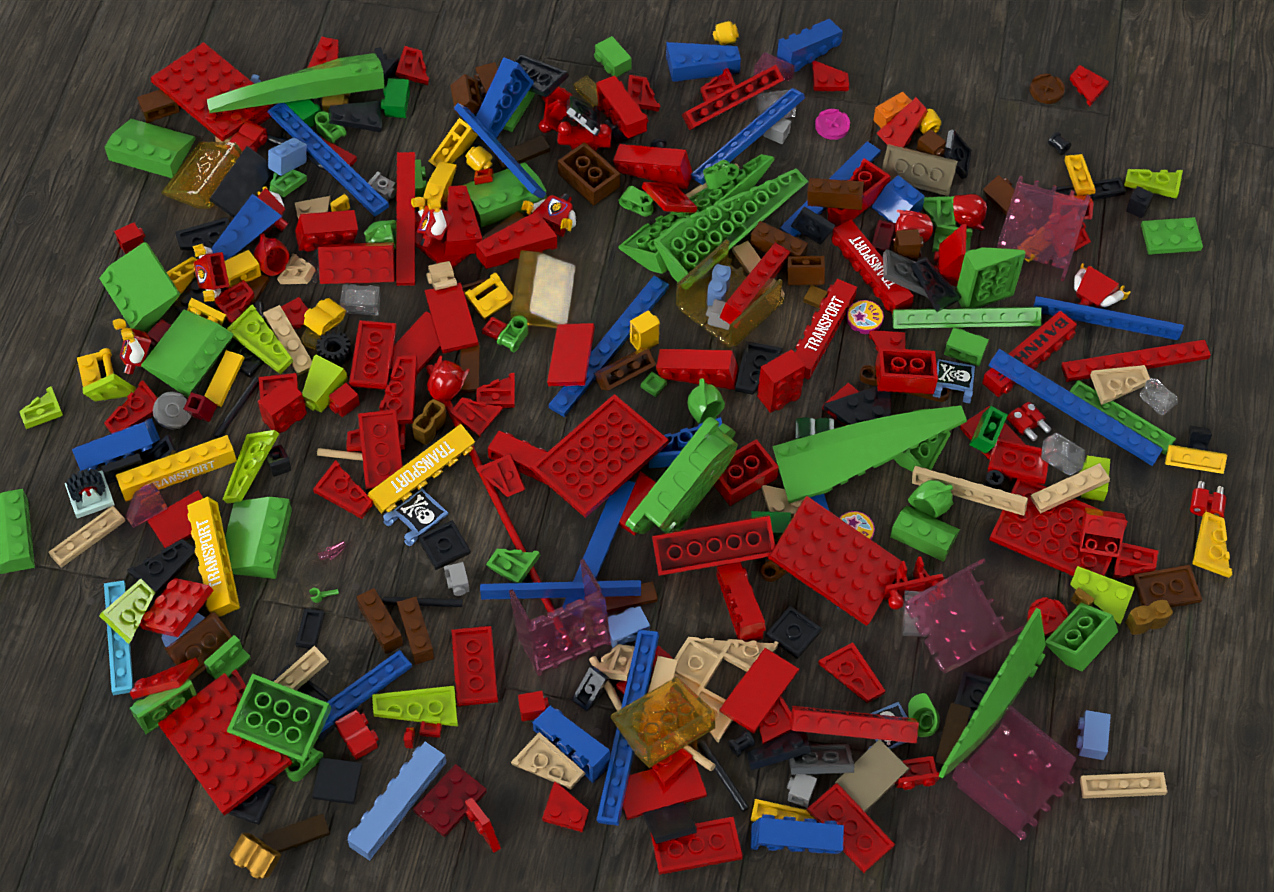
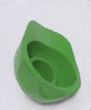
(924, 712)

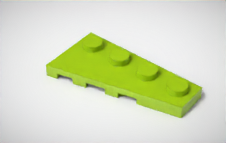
(259, 339)
(248, 464)
(426, 705)

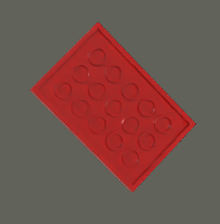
(202, 76)
(599, 455)
(1048, 536)
(835, 560)
(221, 761)

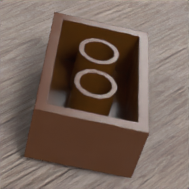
(589, 173)

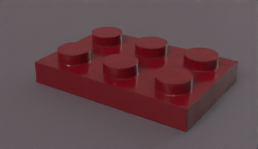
(445, 802)

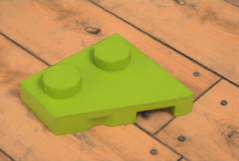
(108, 388)
(41, 410)

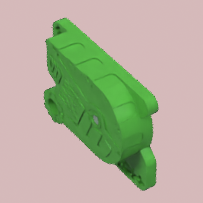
(686, 480)

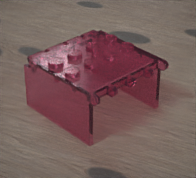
(1043, 224)
(957, 619)
(564, 631)
(1016, 772)

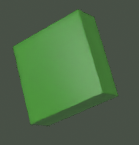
(653, 384)

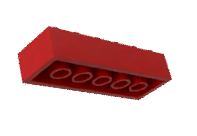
(713, 545)

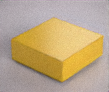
(340, 204)

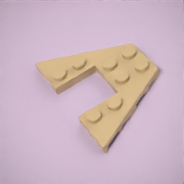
(699, 661)

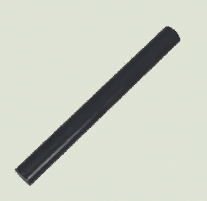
(236, 408)
(426, 601)
(723, 776)

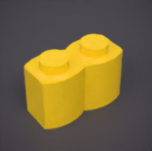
(324, 316)

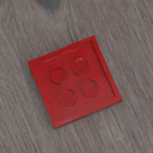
(175, 607)

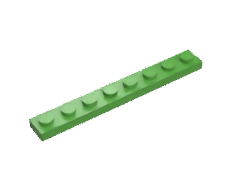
(967, 317)

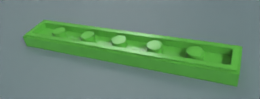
(1124, 416)

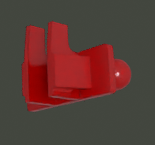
(554, 110)
(577, 135)
(922, 582)

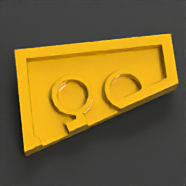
(1211, 546)

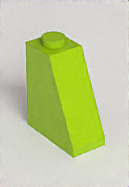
(321, 381)

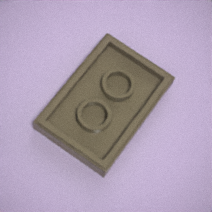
(873, 775)

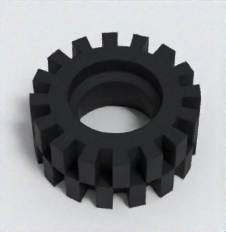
(334, 339)

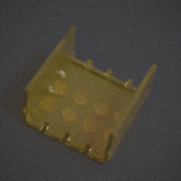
(692, 298)

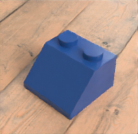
(898, 196)

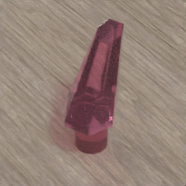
(332, 551)

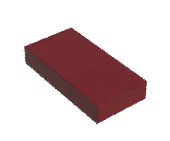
(883, 236)

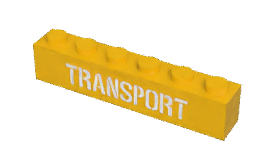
(178, 466)
(421, 468)
(213, 556)

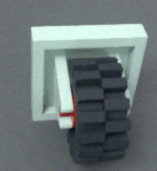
(88, 492)

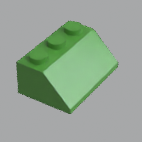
(925, 454)
(924, 533)
(1082, 636)
(158, 706)

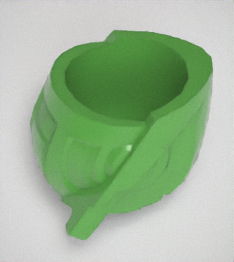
(381, 232)
(705, 402)
(932, 498)

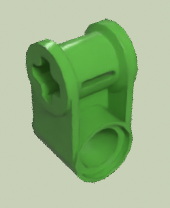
(328, 131)
(720, 174)
(637, 201)
(513, 336)
(310, 762)

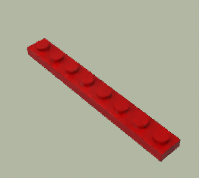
(1149, 357)

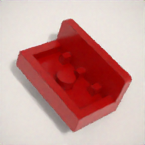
(920, 772)

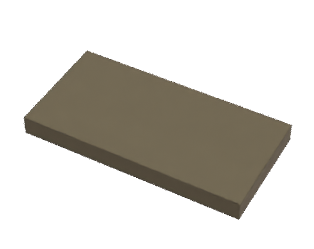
(920, 169)

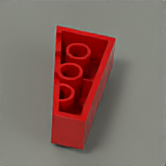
(620, 107)
(654, 164)
(874, 183)
(463, 228)
(526, 234)
(685, 365)
(741, 602)

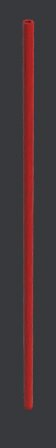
(498, 505)

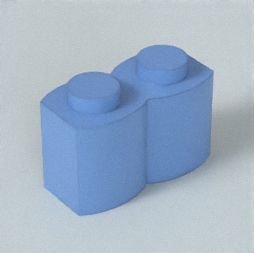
(719, 284)

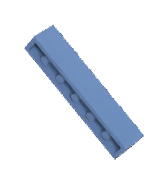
(396, 801)

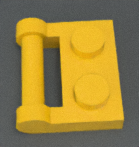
(493, 301)
(205, 311)
(89, 366)

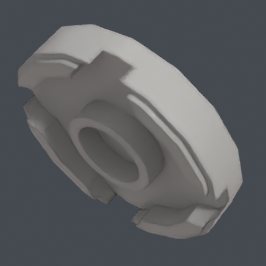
(169, 410)

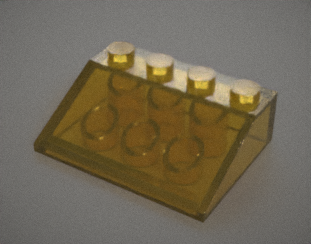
(202, 173)
(542, 289)
(664, 721)

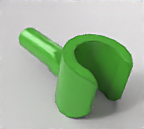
(320, 595)

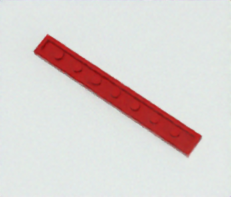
(405, 219)

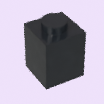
(1139, 202)

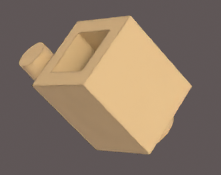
(441, 275)

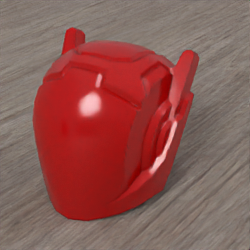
(970, 210)
(914, 220)
(271, 255)
(446, 380)

